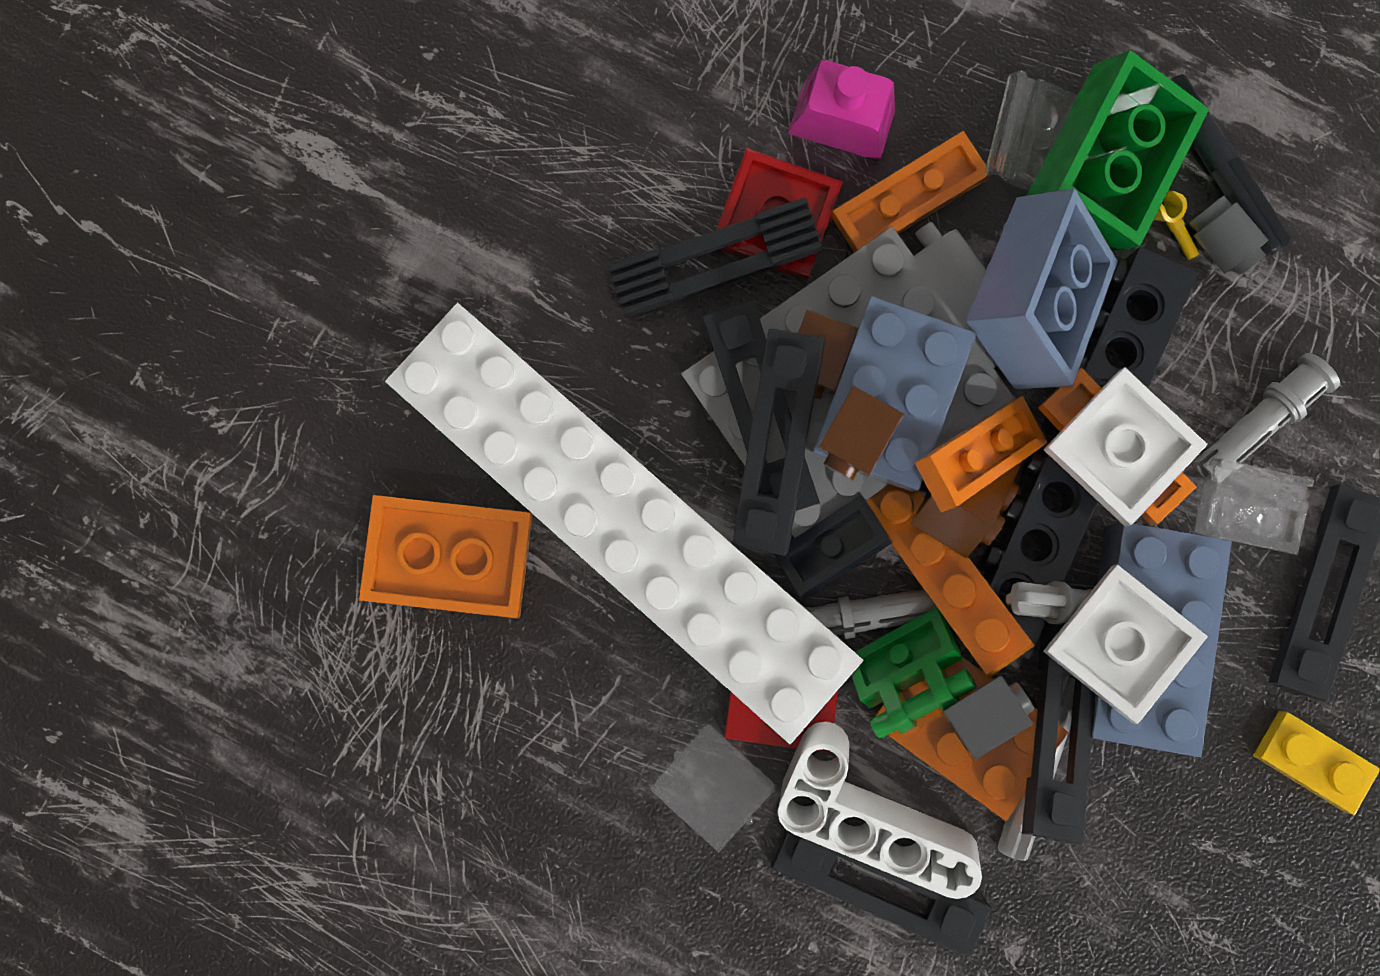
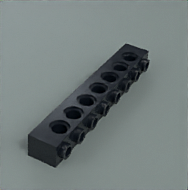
(1162, 291)

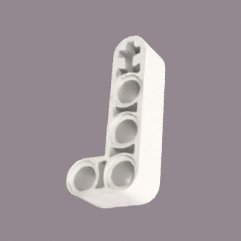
(940, 860)

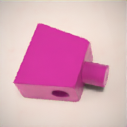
(845, 109)

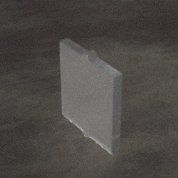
(713, 787)

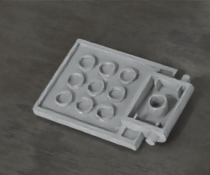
(933, 282)

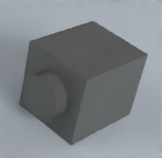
(990, 716)

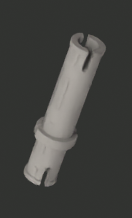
(883, 611)

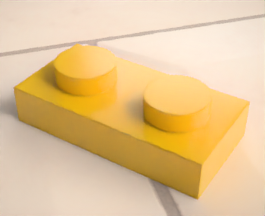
(1316, 762)

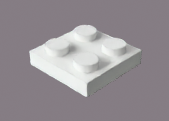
(1125, 447)
(1125, 644)

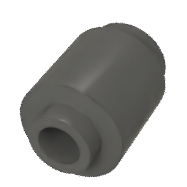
(1229, 236)

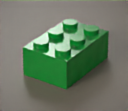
(1122, 146)

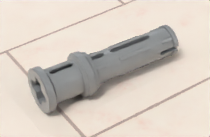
(1280, 405)

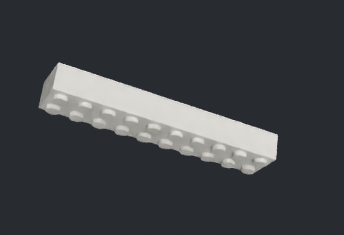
(625, 523)

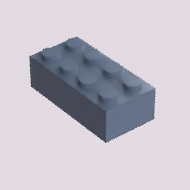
(1191, 578)

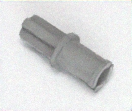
(1052, 601)

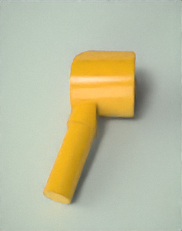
(1172, 213)

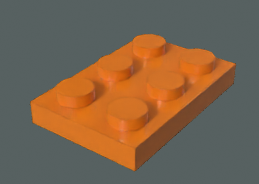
(446, 556)
(994, 778)

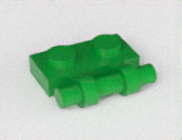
(904, 659)

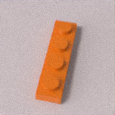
(952, 584)

